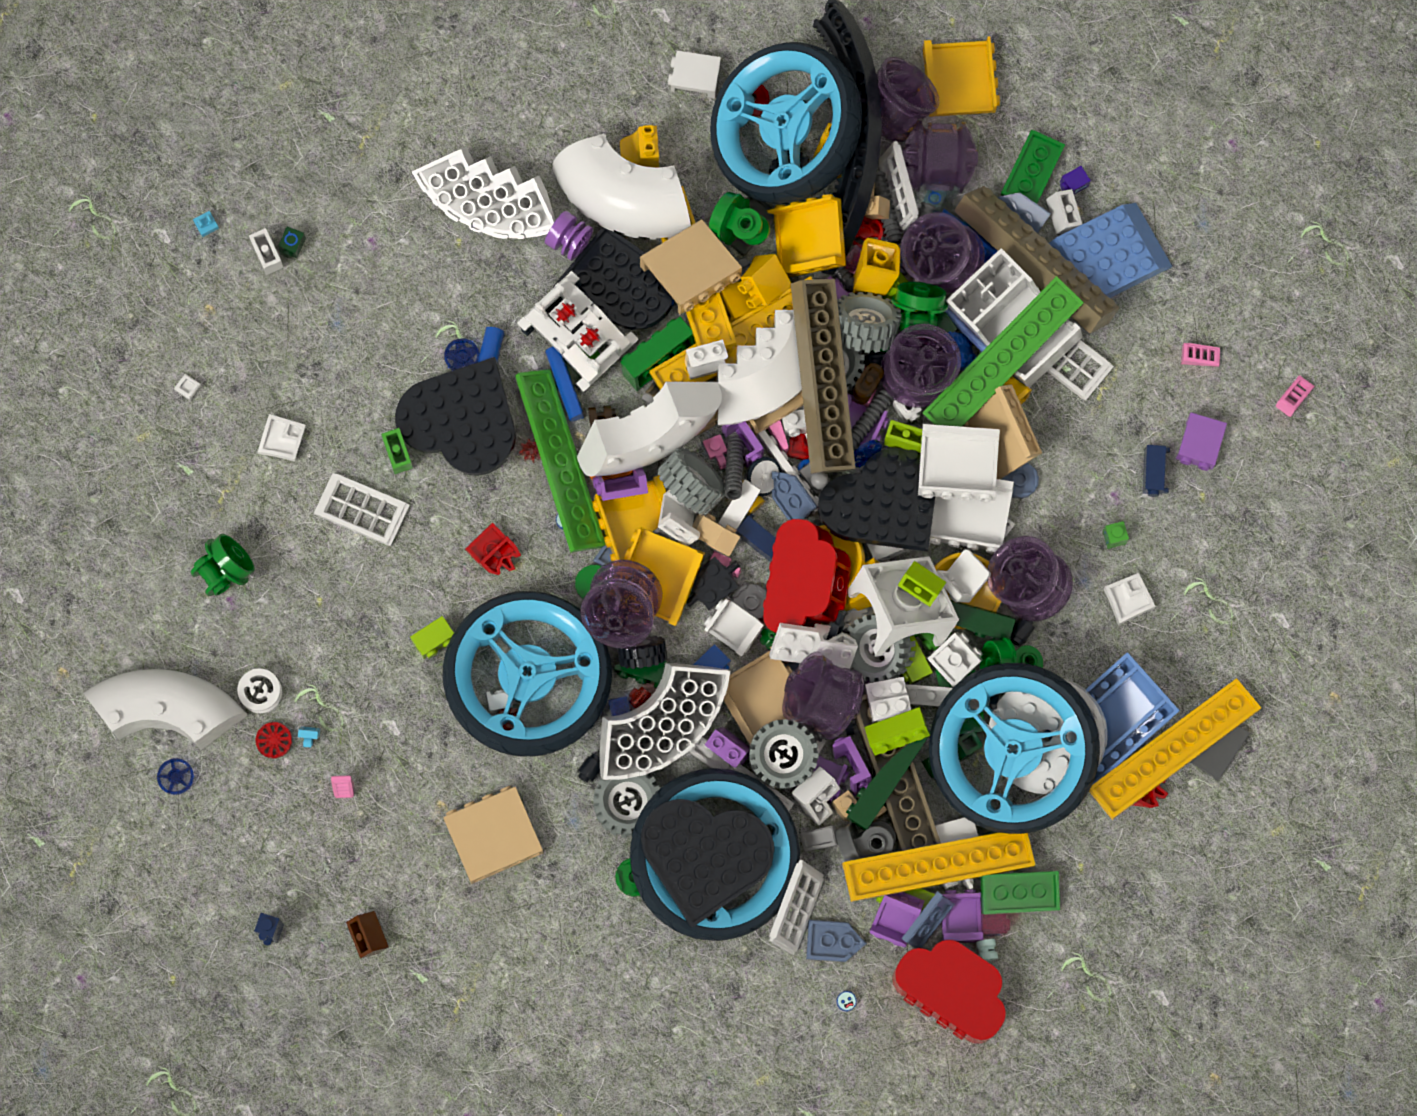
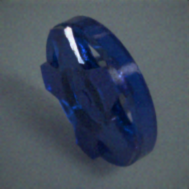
(461, 355)

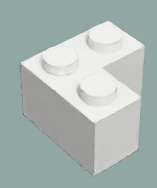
(815, 793)

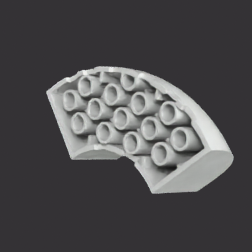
(621, 193)
(651, 431)
(165, 702)
(663, 725)

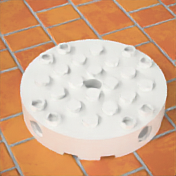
(1043, 717)

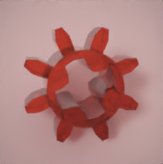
(528, 456)
(639, 696)

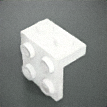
(964, 577)

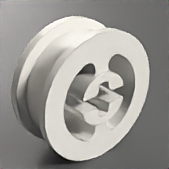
(272, 698)

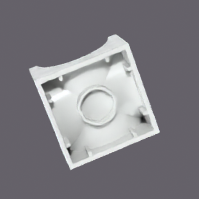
(896, 610)

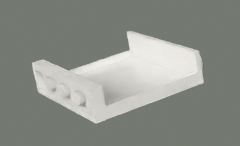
(958, 462)
(973, 521)

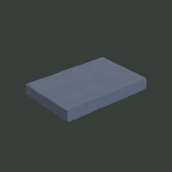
(928, 921)

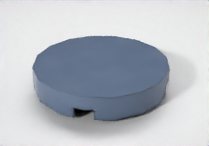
(1024, 480)

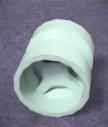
(987, 949)

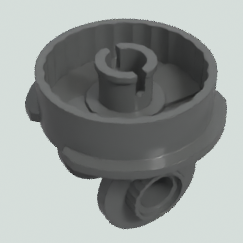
(863, 844)

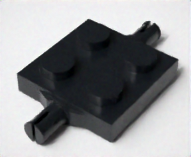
(713, 583)

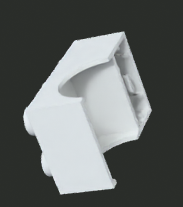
(995, 299)

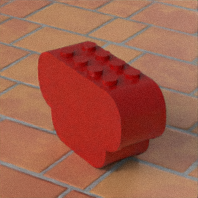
(805, 577)
(953, 988)

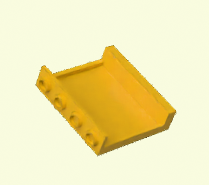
(962, 76)
(809, 235)
(626, 514)
(672, 564)

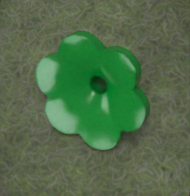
(766, 639)

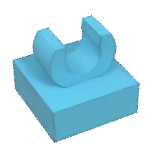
(205, 224)
(308, 734)

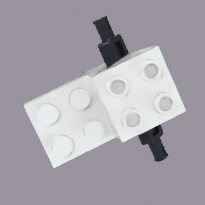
(796, 642)

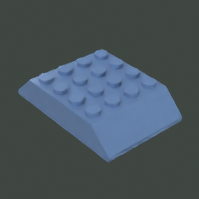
(1114, 249)
(1132, 710)

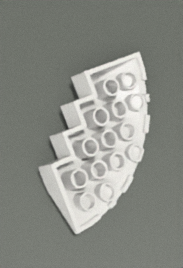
(487, 199)
(763, 374)

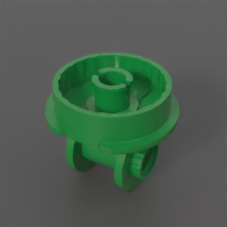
(735, 219)
(919, 296)
(232, 559)
(1004, 652)

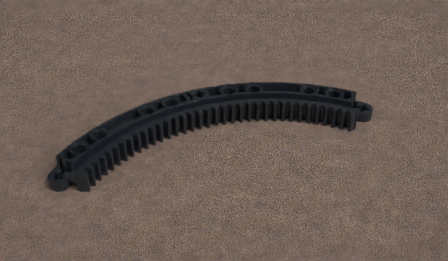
(858, 178)

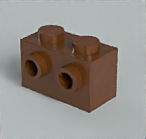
(367, 934)

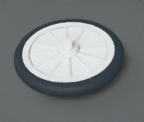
(761, 474)

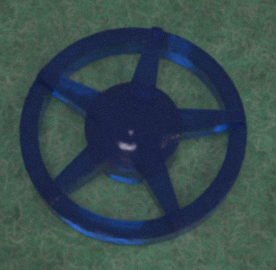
(865, 452)
(175, 776)

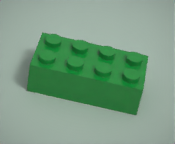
(661, 347)

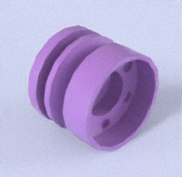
(570, 236)

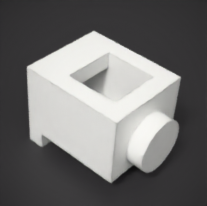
(907, 415)
(498, 701)

